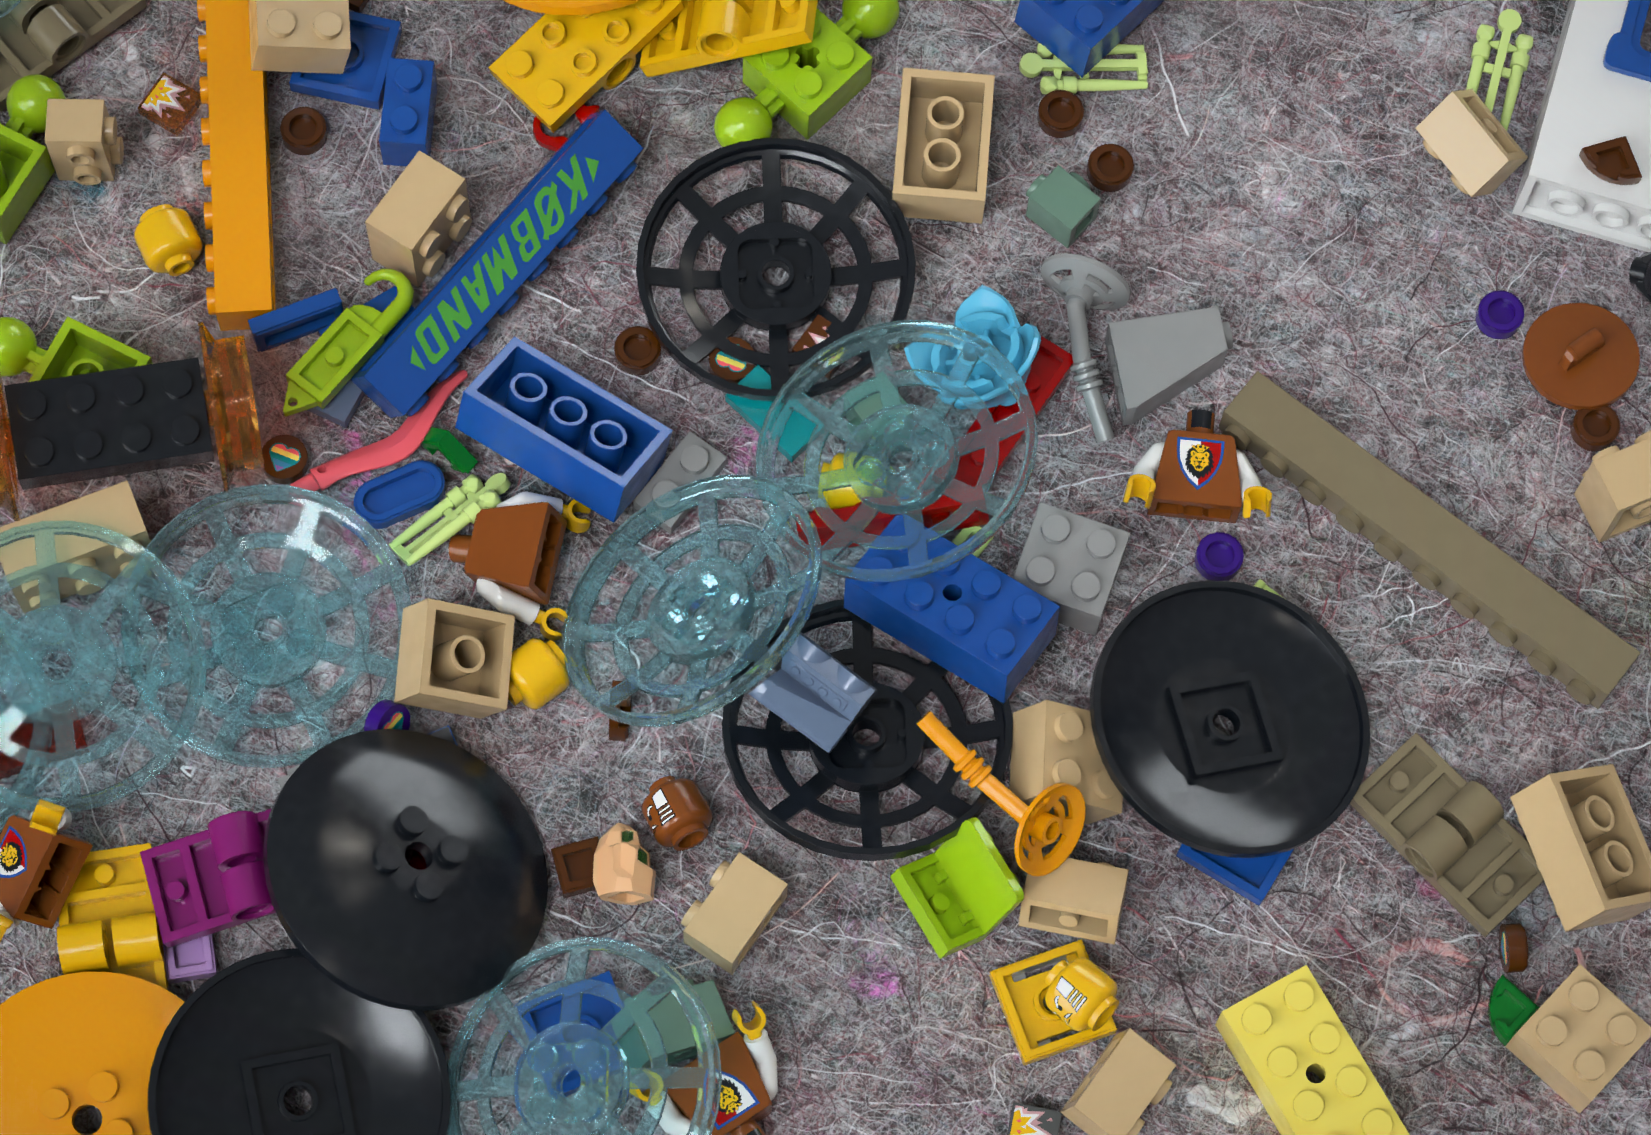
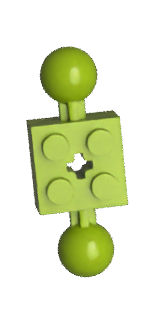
(810, 79)
(24, 162)
(73, 351)

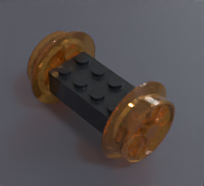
(130, 421)

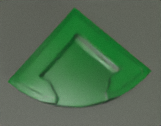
(451, 448)
(1508, 1009)

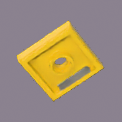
(1024, 1008)

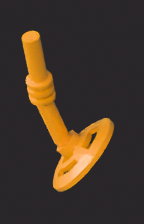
(1032, 819)

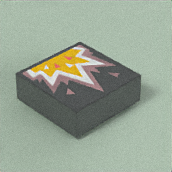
(1033, 1120)

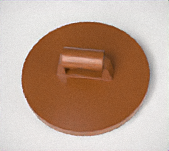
(1580, 356)

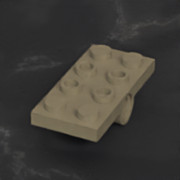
(51, 33)
(1450, 833)

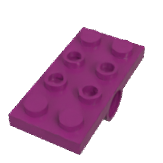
(210, 878)

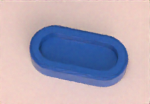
(400, 494)

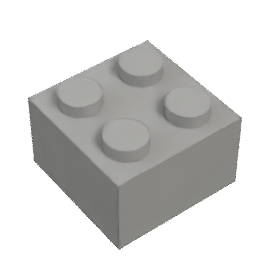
(1072, 564)

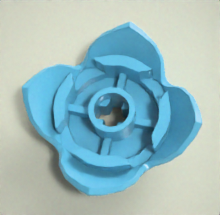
(996, 322)

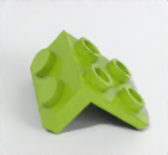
(959, 889)

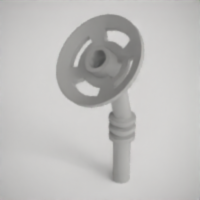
(1081, 293)

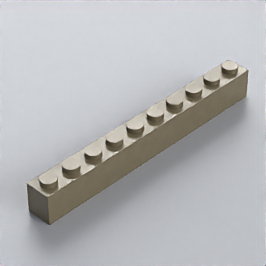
(1428, 541)

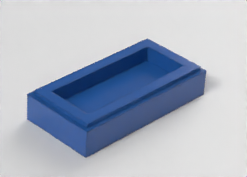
(295, 320)

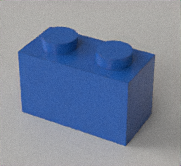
(407, 110)

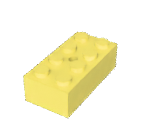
(1296, 1031)

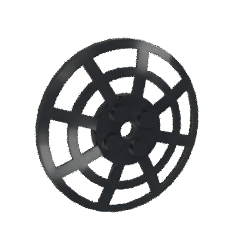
(770, 246)
(870, 767)

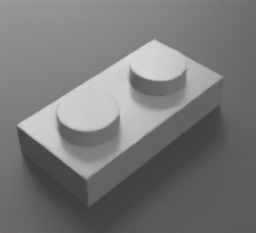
(687, 463)

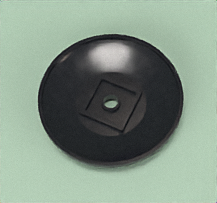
(1278, 681)
(369, 915)
(285, 1027)

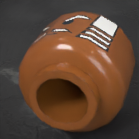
(677, 813)

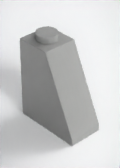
(1163, 357)

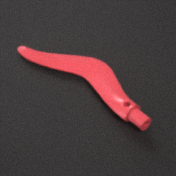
(388, 450)

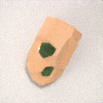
(623, 867)

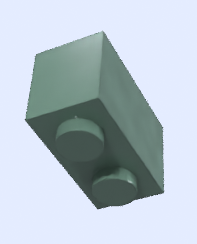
(676, 1029)

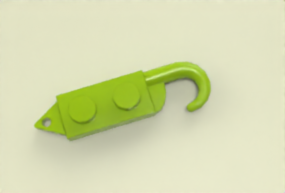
(345, 347)

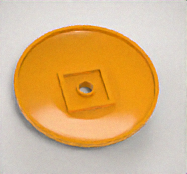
(80, 1046)

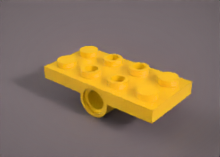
(726, 31)
(573, 56)
(112, 919)

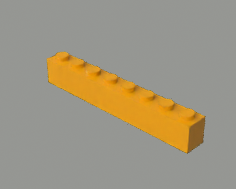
(236, 168)

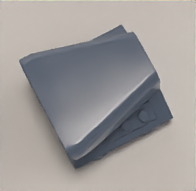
(815, 693)

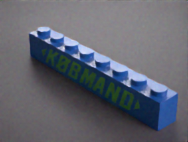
(497, 265)

